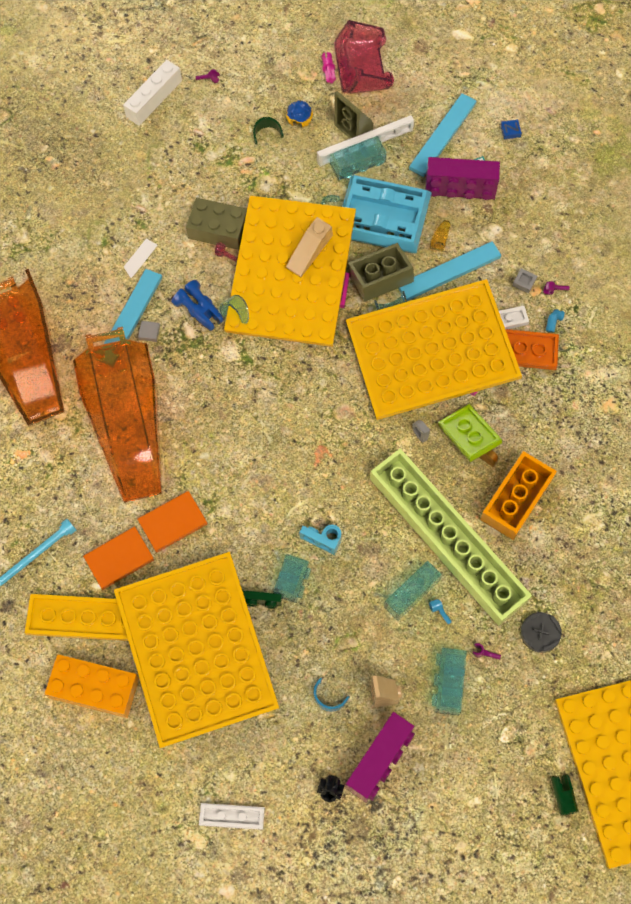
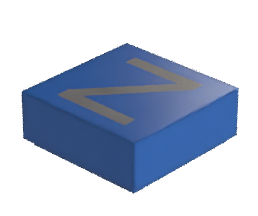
(511, 129)

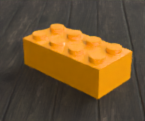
(518, 495)
(92, 686)

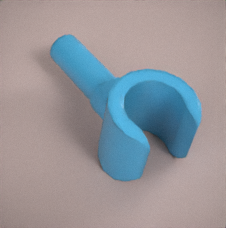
(436, 605)

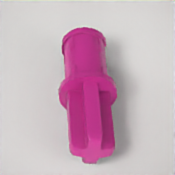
(328, 68)

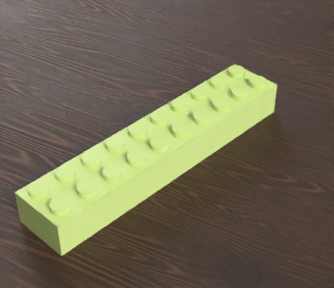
(450, 537)

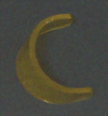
(440, 236)

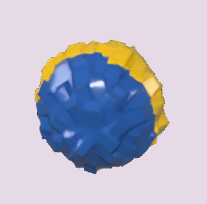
(300, 113)

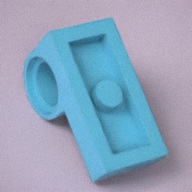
(320, 540)

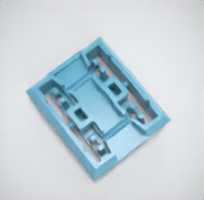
(387, 208)

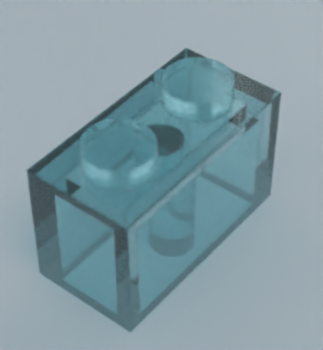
(292, 577)

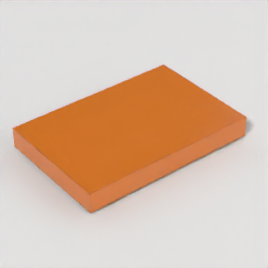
(534, 349)
(172, 521)
(118, 558)

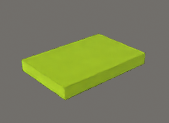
(470, 432)

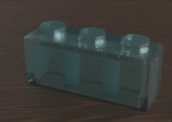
(358, 158)
(412, 590)
(449, 681)

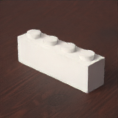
(152, 92)

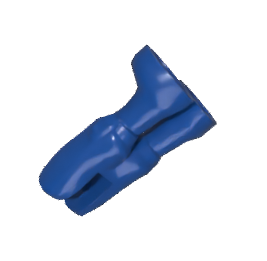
(203, 310)

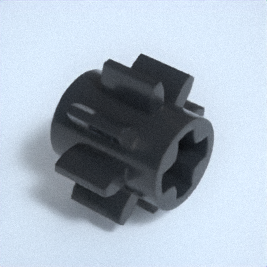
(330, 788)

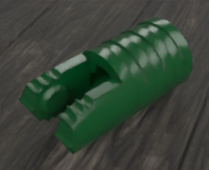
(564, 795)

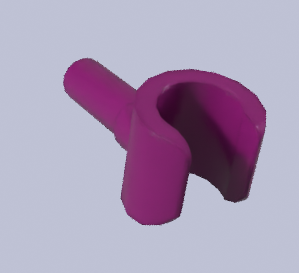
(213, 75)
(550, 287)
(485, 652)

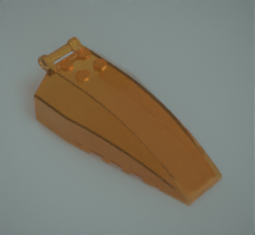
(27, 353)
(123, 408)

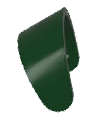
(264, 123)

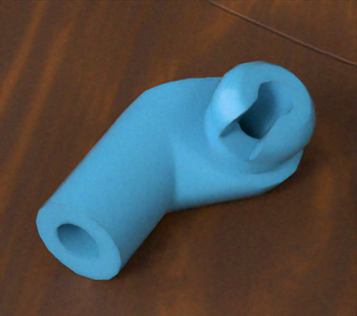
(552, 320)

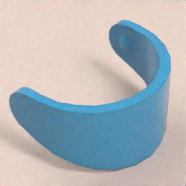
(324, 707)

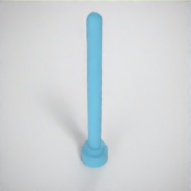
(65, 529)

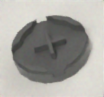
(541, 632)

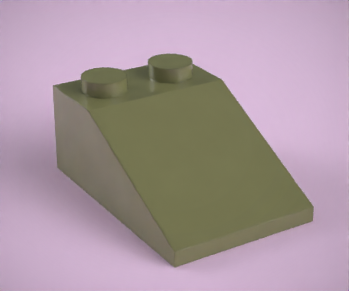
(350, 118)

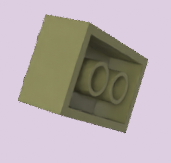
(216, 223)
(381, 272)

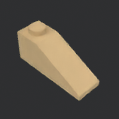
(310, 246)
(384, 691)

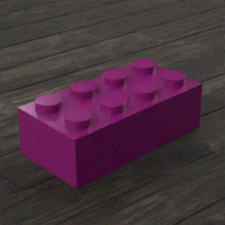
(462, 178)
(379, 757)

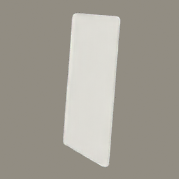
(139, 257)

